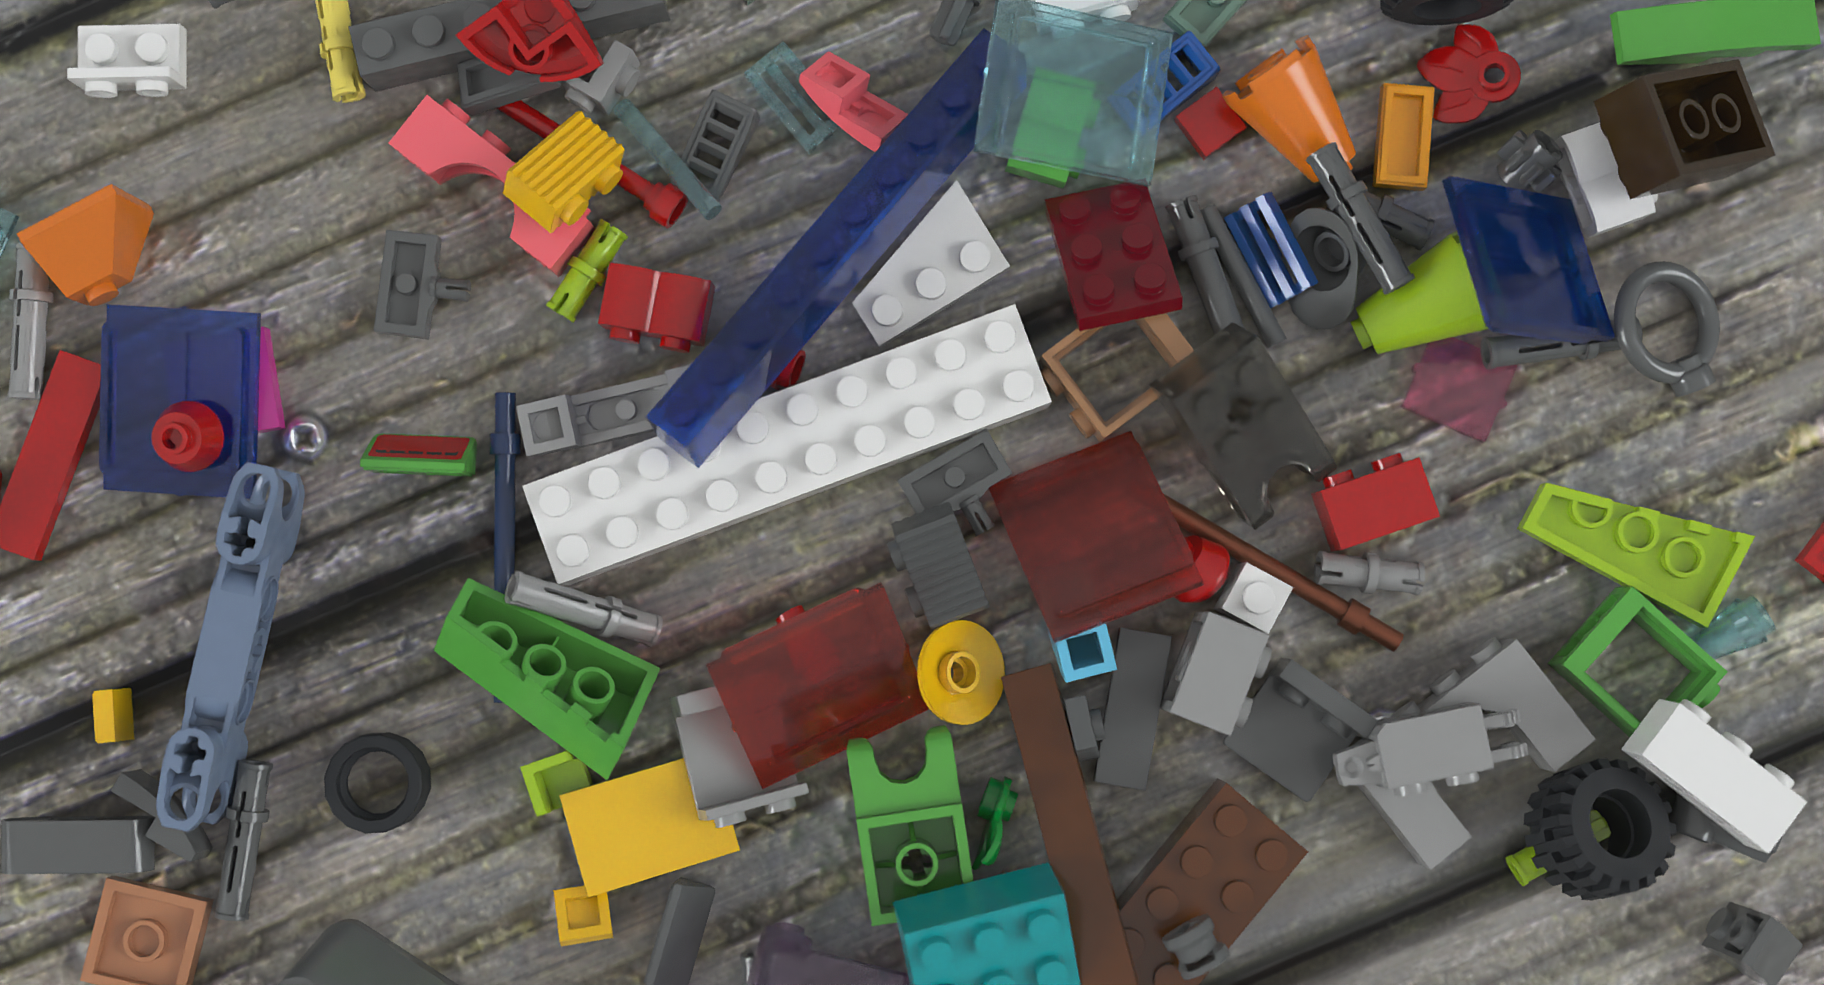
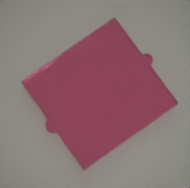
(1457, 389)

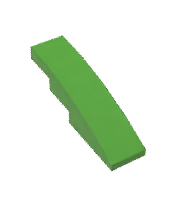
(1712, 29)

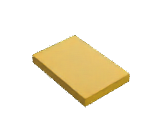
(640, 828)

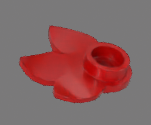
(1461, 73)

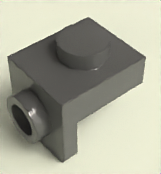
(1085, 727)

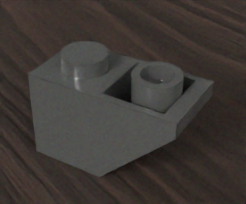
(1752, 943)

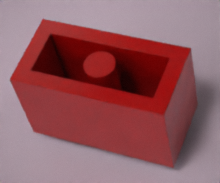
(1375, 503)

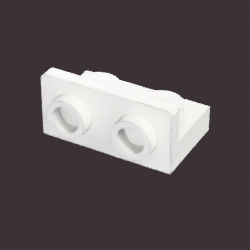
(130, 58)

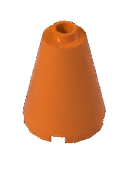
(1293, 106)

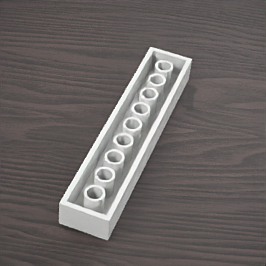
(790, 446)

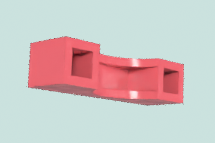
(445, 147)

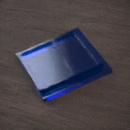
(1528, 262)
(168, 358)

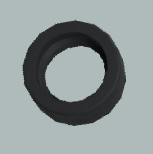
(337, 782)

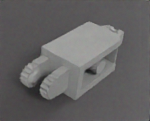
(1428, 747)

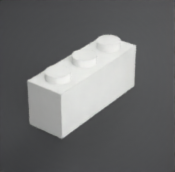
(1715, 773)

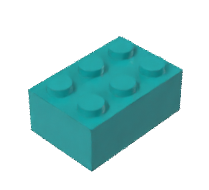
(990, 932)

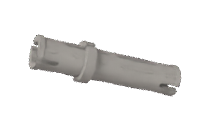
(29, 327)
(603, 615)

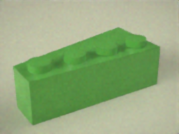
(549, 673)

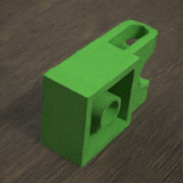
(905, 816)

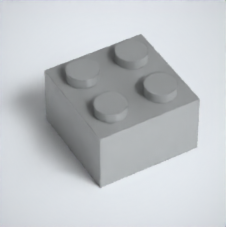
(1216, 672)

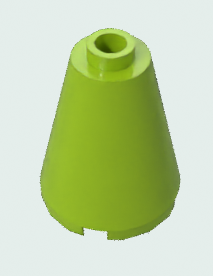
(1428, 308)

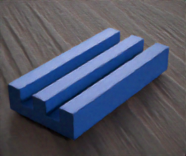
(1264, 254)

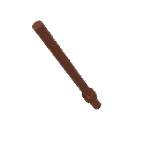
(1350, 614)

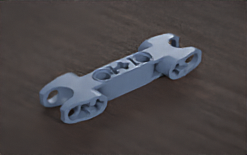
(253, 546)

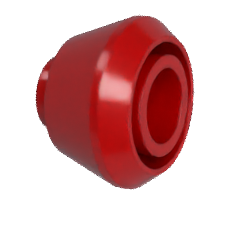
(188, 436)
(1213, 565)

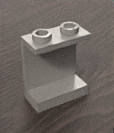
(718, 765)

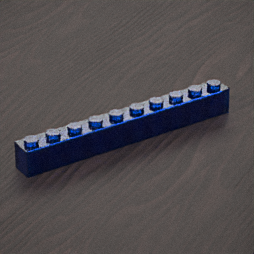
(824, 263)

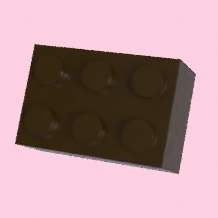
(1683, 128)

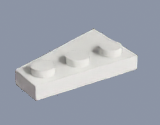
(931, 269)

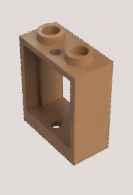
(1159, 331)

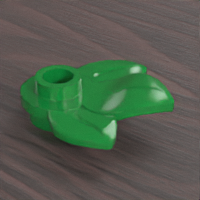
(994, 807)

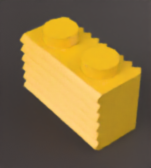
(565, 172)

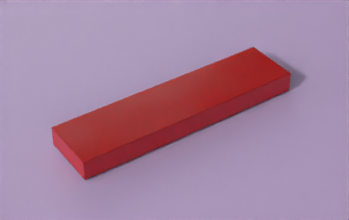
(50, 455)

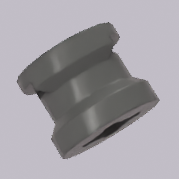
(1196, 947)

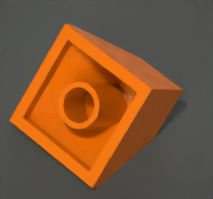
(91, 244)

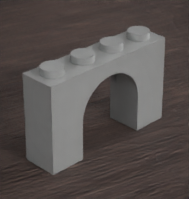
(1499, 680)

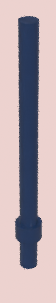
(505, 446)

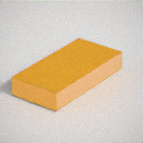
(1403, 137)

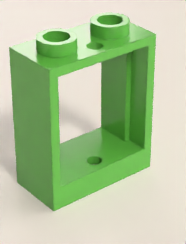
(1601, 629)

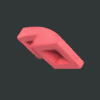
(843, 96)

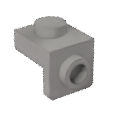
(608, 83)

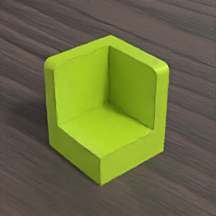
(553, 777)

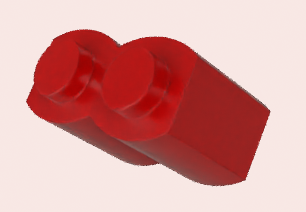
(656, 306)

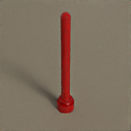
(662, 201)

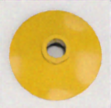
(976, 672)

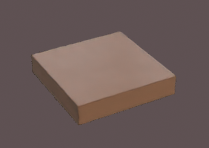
(145, 935)

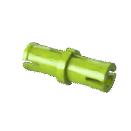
(587, 270)

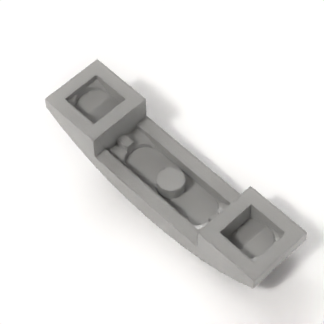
(592, 416)

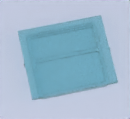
(1073, 91)

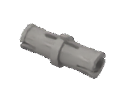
(1369, 572)

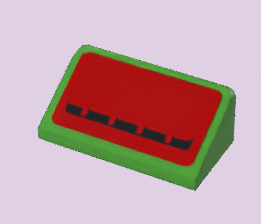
(420, 455)

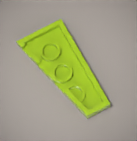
(1664, 557)

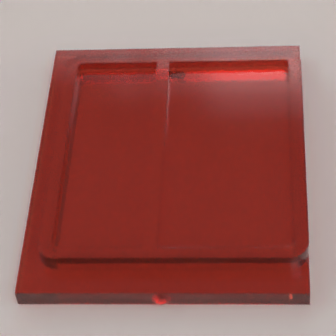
(1095, 536)
(818, 683)

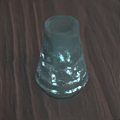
(1736, 628)

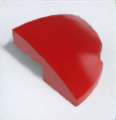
(533, 39)

